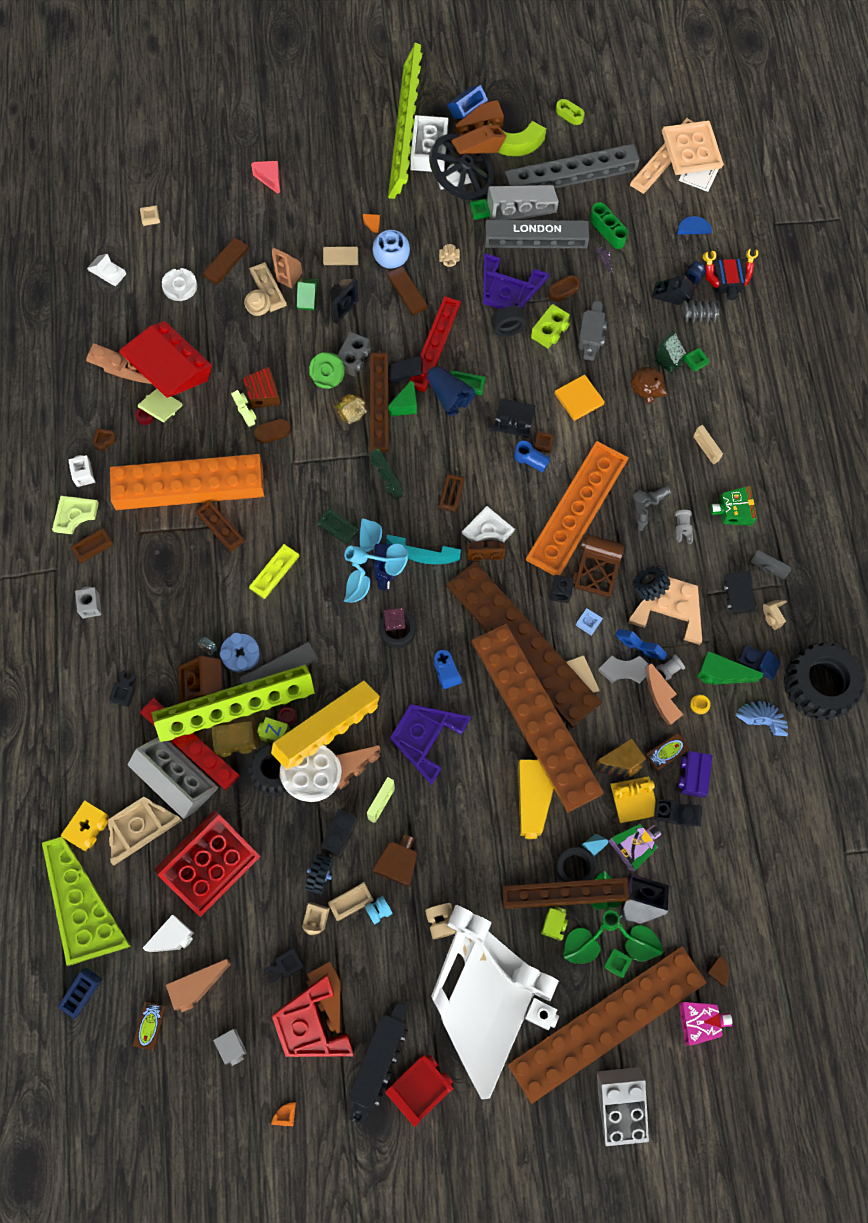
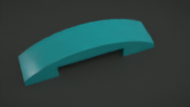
(446, 556)

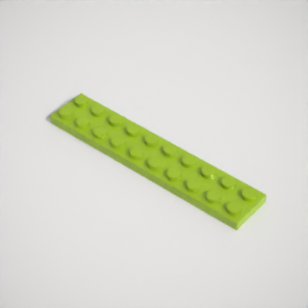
(405, 122)

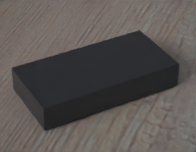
(405, 369)

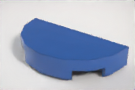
(694, 225)

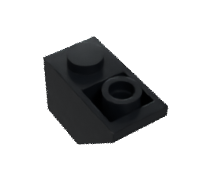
(674, 290)

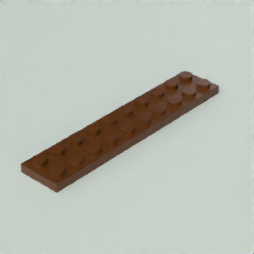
(493, 609)

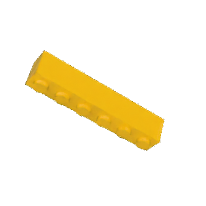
(325, 725)

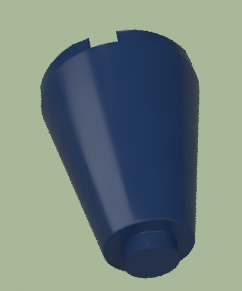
(450, 390)

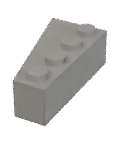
(521, 201)

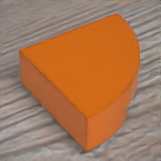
(372, 222)
(285, 1115)

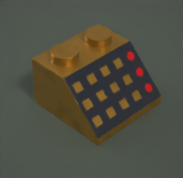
(622, 761)

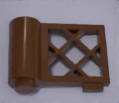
(599, 550)

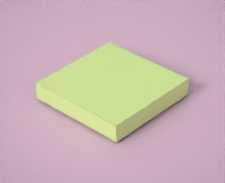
(381, 800)

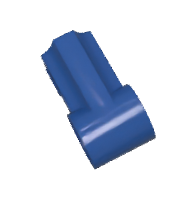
(532, 457)

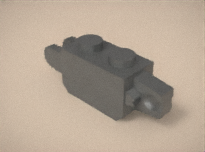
(591, 331)

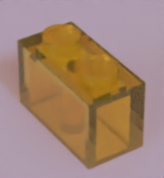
(233, 738)

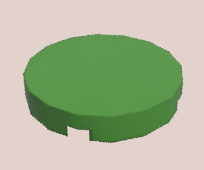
(326, 370)

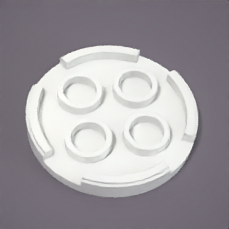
(314, 777)

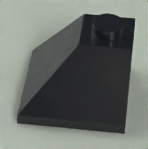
(343, 298)
(646, 901)

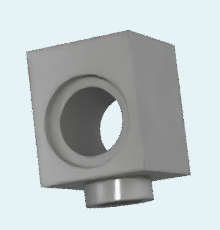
(91, 609)
(230, 1047)

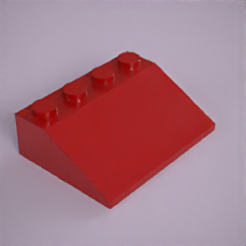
(167, 359)
(207, 863)

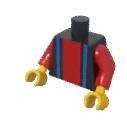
(729, 275)

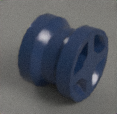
(695, 272)

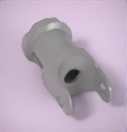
(683, 525)
(671, 667)

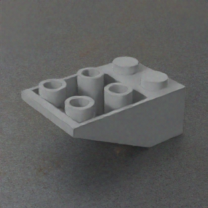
(623, 1106)

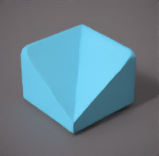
(595, 844)

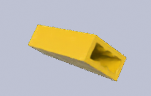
(534, 798)

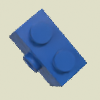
(467, 102)

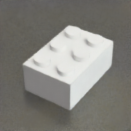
(425, 133)

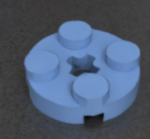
(242, 663)

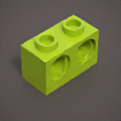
(548, 325)

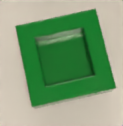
(479, 209)
(696, 359)
(617, 963)

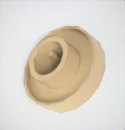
(257, 302)

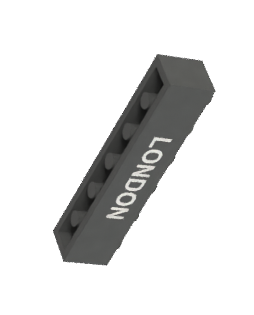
(536, 234)

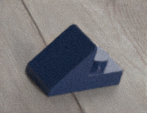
(759, 661)

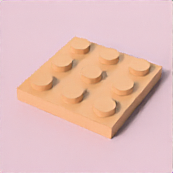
(692, 147)

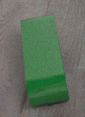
(608, 225)

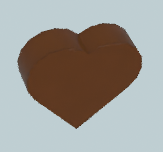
(103, 439)

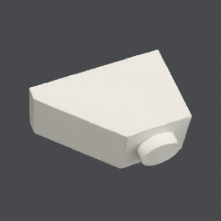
(170, 936)

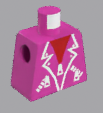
(702, 1022)

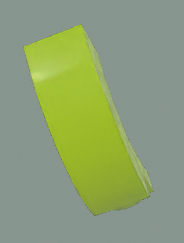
(523, 142)

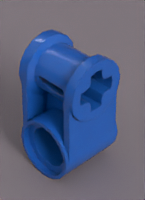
(447, 672)

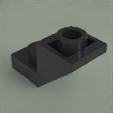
(676, 813)

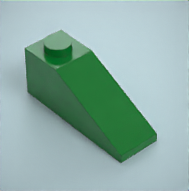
(721, 670)

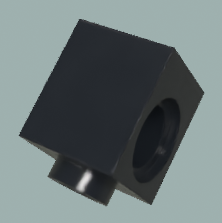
(561, 589)

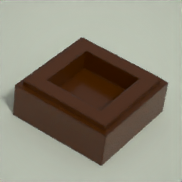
(543, 442)

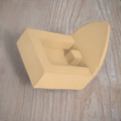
(773, 614)
(315, 918)

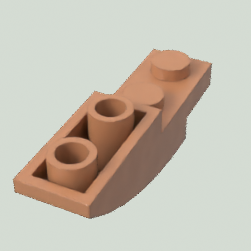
(114, 363)

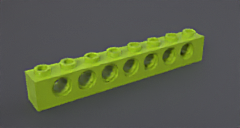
(222, 700)

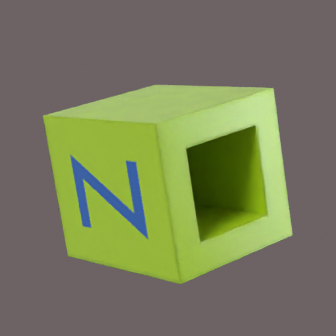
(272, 730)

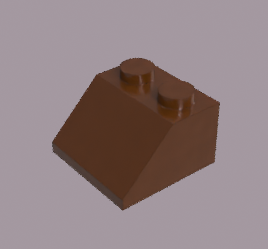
(199, 678)

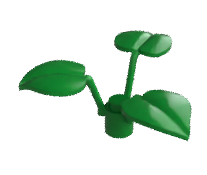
(582, 947)

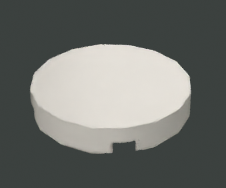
(179, 284)

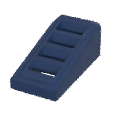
(89, 976)

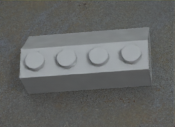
(172, 776)

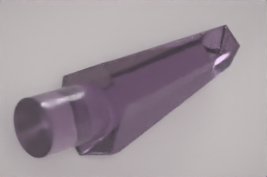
(605, 258)

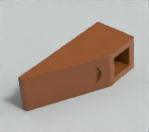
(483, 115)
(481, 140)
(332, 1004)

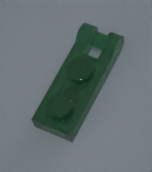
(386, 473)

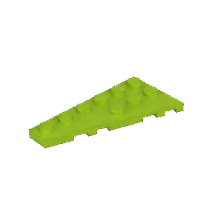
(82, 916)

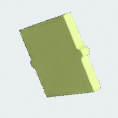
(160, 406)

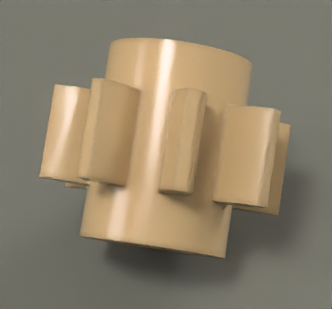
(449, 255)

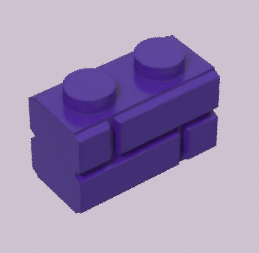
(695, 774)

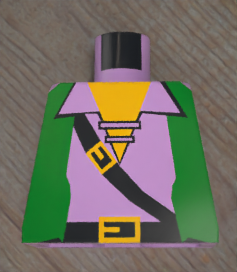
(635, 845)

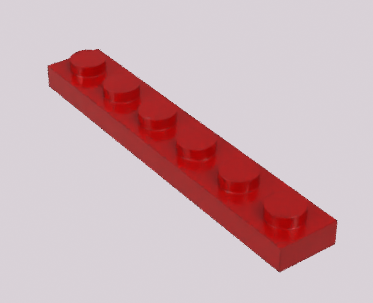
(436, 340)
(198, 752)

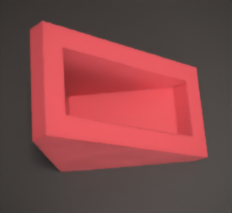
(267, 173)

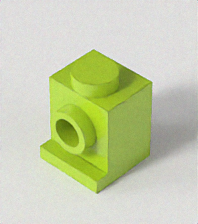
(555, 923)

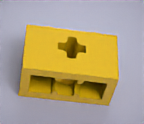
(75, 829)

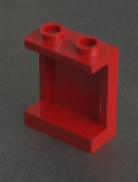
(419, 1089)

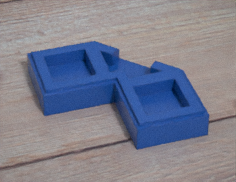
(649, 650)

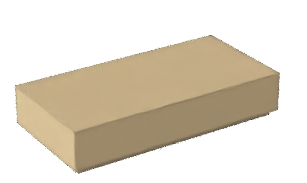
(340, 255)
(707, 444)
(582, 669)
(350, 901)

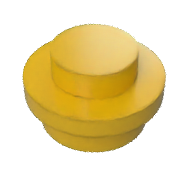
(700, 704)

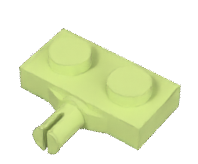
(241, 402)

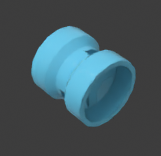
(382, 907)

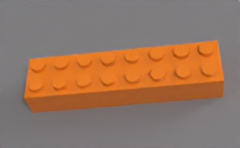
(186, 482)

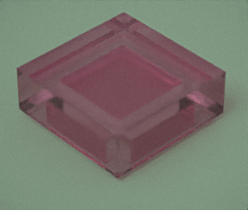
(394, 619)

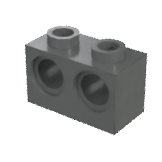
(349, 353)

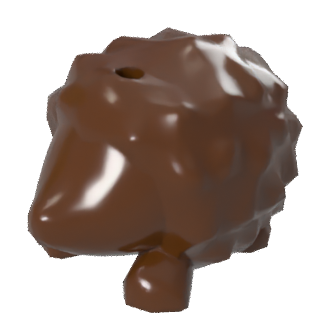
(648, 383)

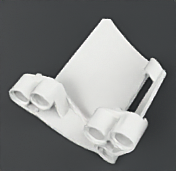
(487, 998)

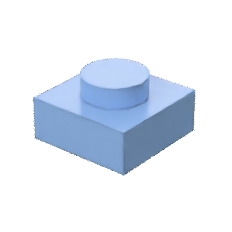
(589, 621)

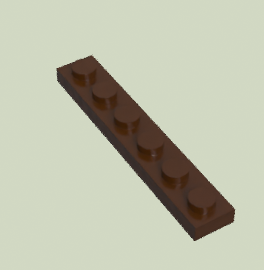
(379, 402)
(566, 893)

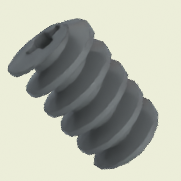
(700, 310)

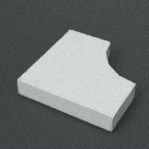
(488, 526)

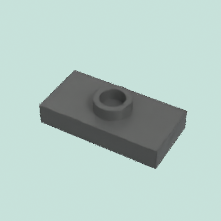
(771, 565)

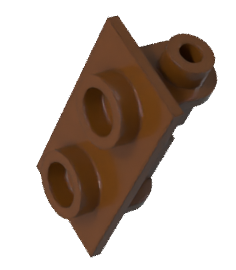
(494, 551)

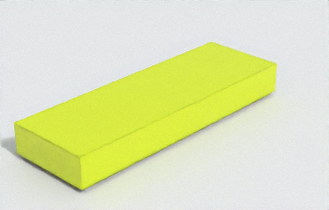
(274, 571)

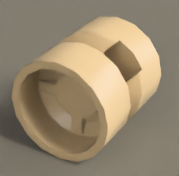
(440, 929)

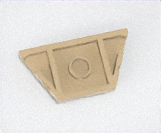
(137, 827)

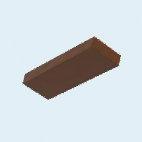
(225, 261)
(407, 290)
(220, 526)

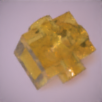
(350, 408)

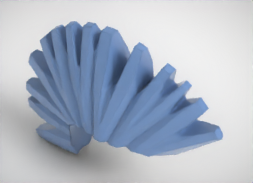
(763, 715)

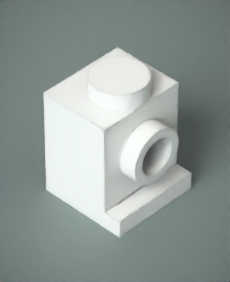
(81, 470)
(533, 1014)

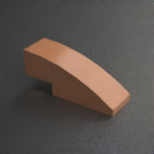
(661, 695)

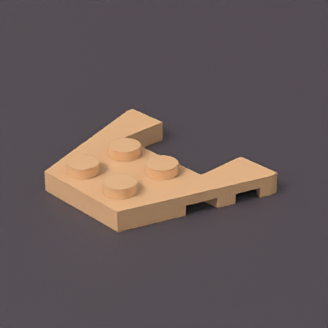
(678, 602)

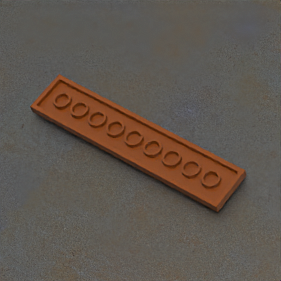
(537, 718)
(606, 1024)

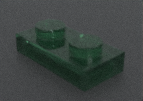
(338, 526)

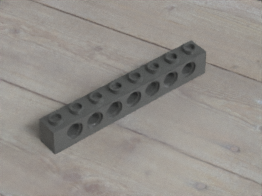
(576, 168)

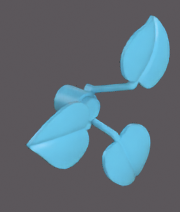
(396, 559)

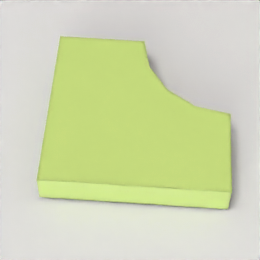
(72, 512)

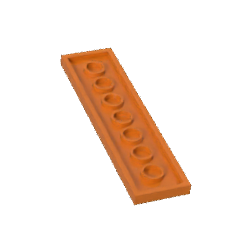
(577, 509)

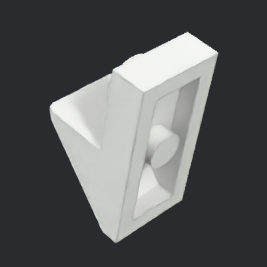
(106, 269)

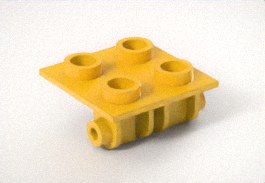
(634, 799)

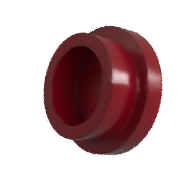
(287, 715)

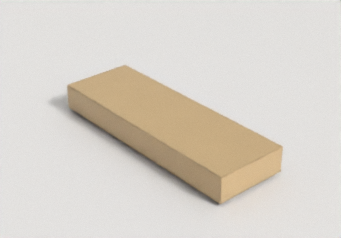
(267, 283)

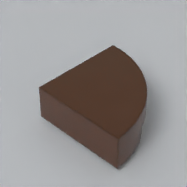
(719, 971)

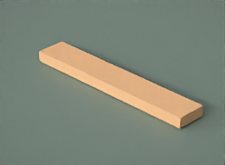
(653, 168)

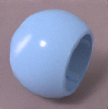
(391, 249)

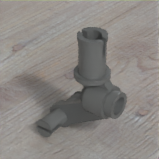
(644, 499)

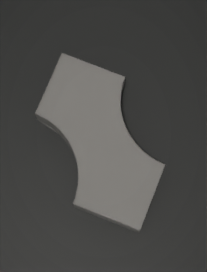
(617, 669)

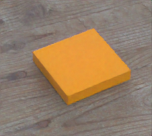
(579, 397)

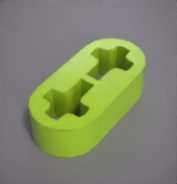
(569, 111)

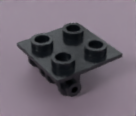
(514, 417)

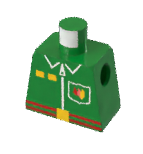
(736, 507)

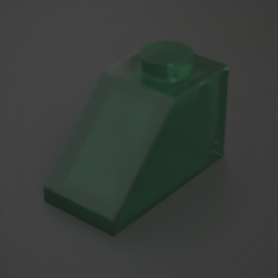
(670, 353)

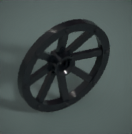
(462, 164)

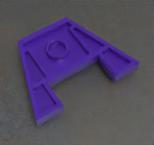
(505, 291)
(418, 733)

